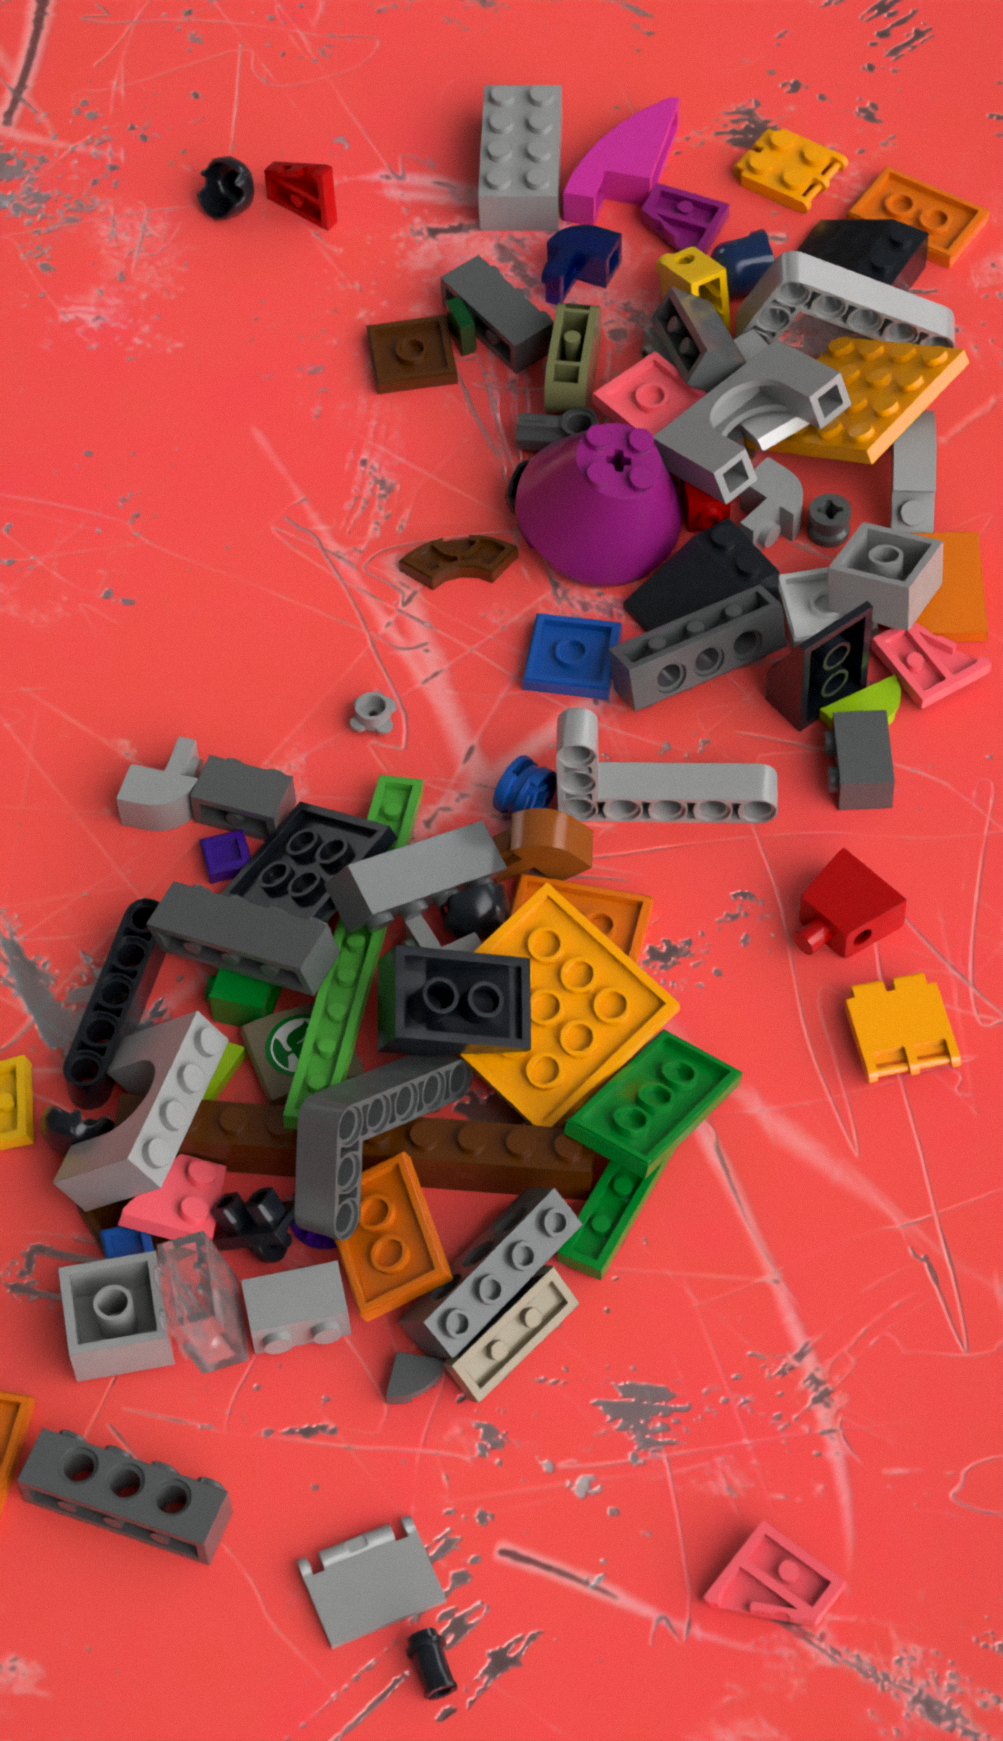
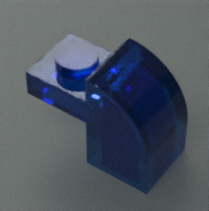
(580, 254)

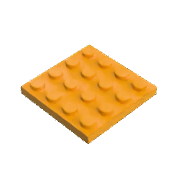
(887, 392)
(586, 1010)

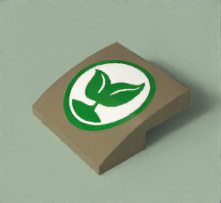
(275, 1048)

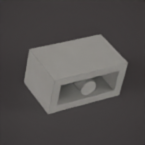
(296, 1308)

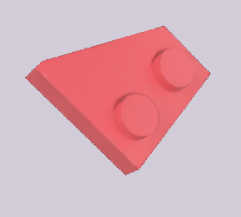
(927, 663)
(181, 1203)
(775, 1581)

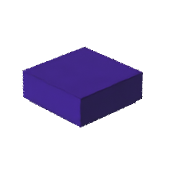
(225, 855)

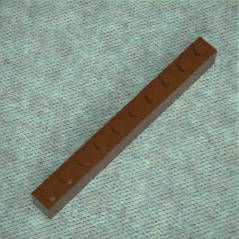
(442, 1151)

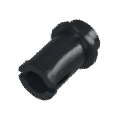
(431, 1663)

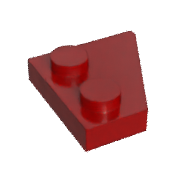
(304, 190)

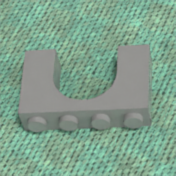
(773, 380)
(173, 1070)

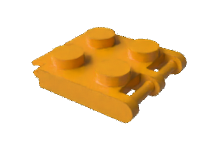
(786, 167)
(900, 1027)

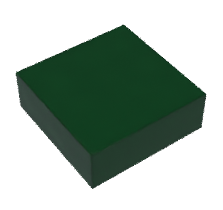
(461, 326)

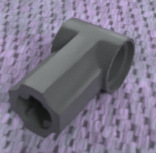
(539, 430)

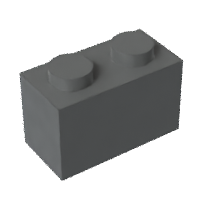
(861, 760)
(242, 797)

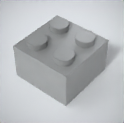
(890, 571)
(114, 1316)

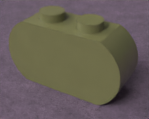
(572, 357)

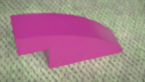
(623, 163)

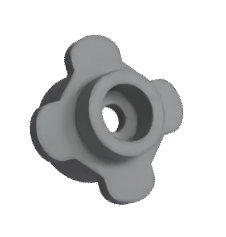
(373, 704)

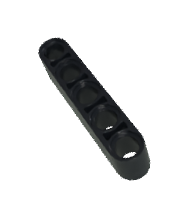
(110, 1021)

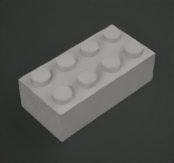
(520, 158)

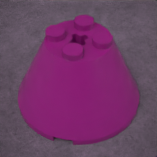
(600, 505)

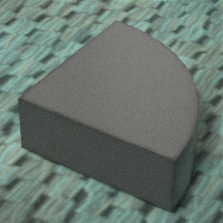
(413, 1376)

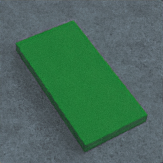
(653, 1103)

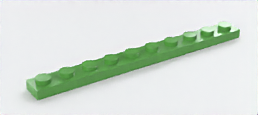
(347, 986)

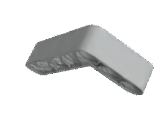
(843, 298)
(655, 790)

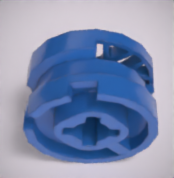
(524, 786)

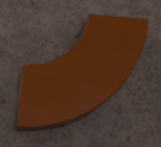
(448, 560)

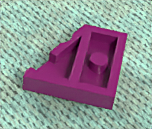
(684, 217)

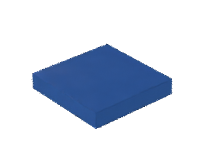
(571, 656)

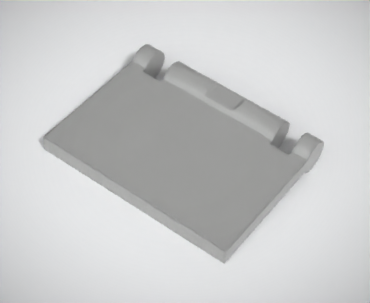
(371, 1583)

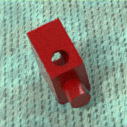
(847, 908)

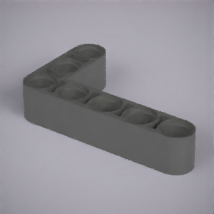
(345, 1115)

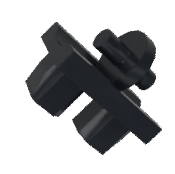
(254, 1224)

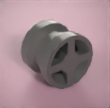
(823, 529)

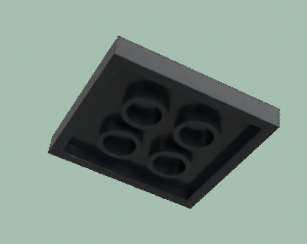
(306, 854)

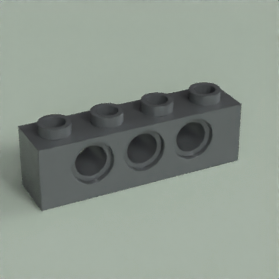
(697, 647)
(490, 1272)
(188, 1533)

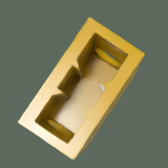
(698, 275)

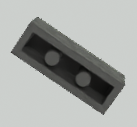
(501, 313)
(696, 339)

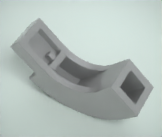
(914, 476)

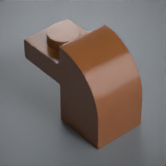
(545, 841)

